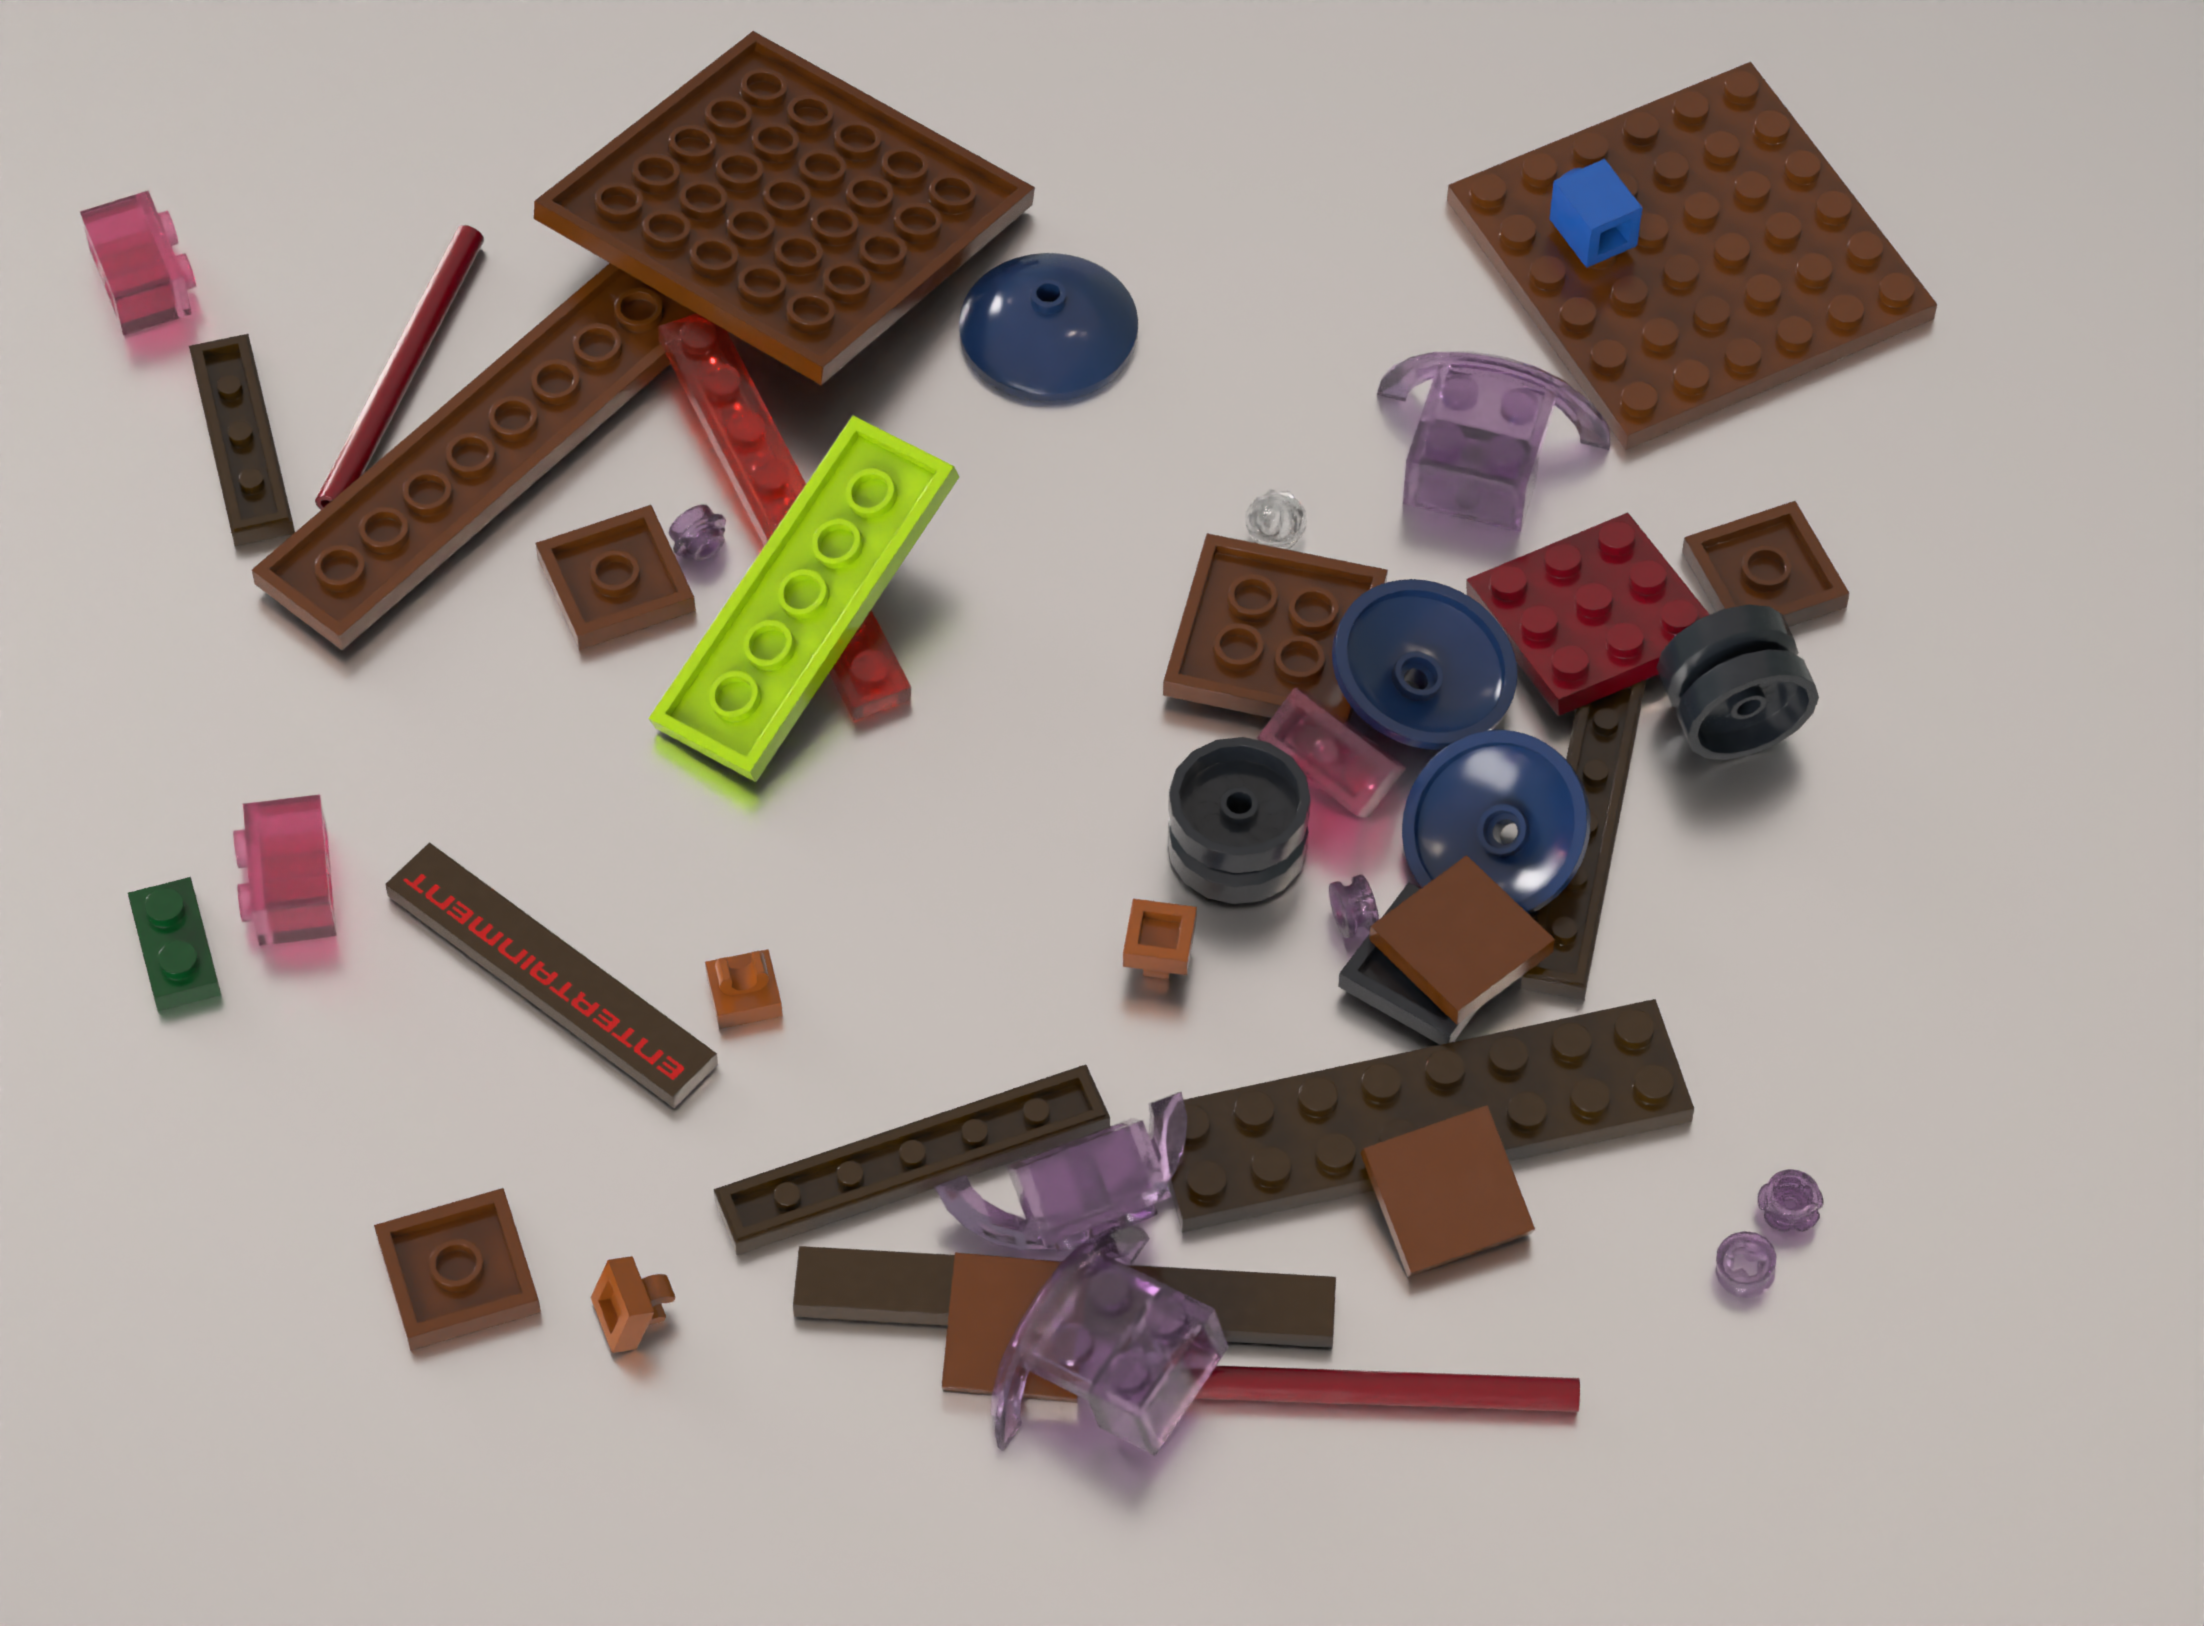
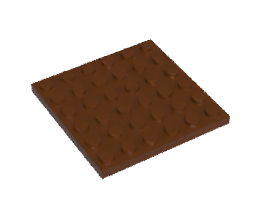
(785, 206)
(1741, 264)

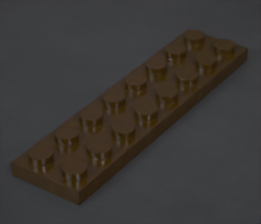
(1543, 1083)

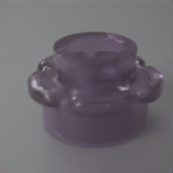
(698, 533)
(1795, 1187)

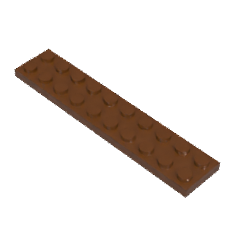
(471, 457)

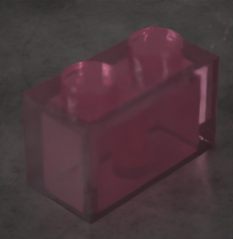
(137, 262)
(1332, 753)
(287, 870)

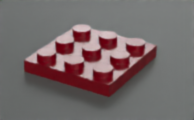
(1588, 611)

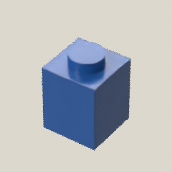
(1595, 212)

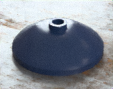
(1054, 346)
(1434, 640)
(1477, 791)

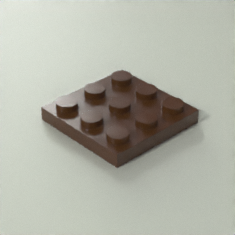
(1263, 626)

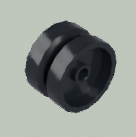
(1737, 682)
(1238, 820)

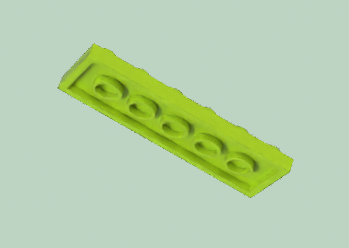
(804, 598)

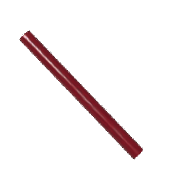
(402, 364)
(1392, 1388)

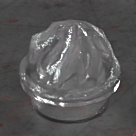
(1276, 519)

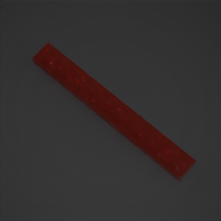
(769, 485)

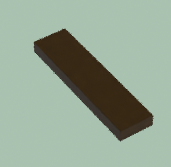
(241, 440)

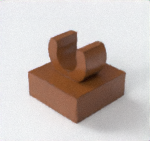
(1159, 938)
(743, 989)
(629, 1303)

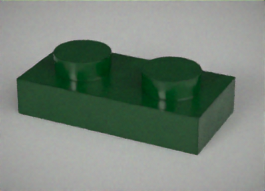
(174, 944)

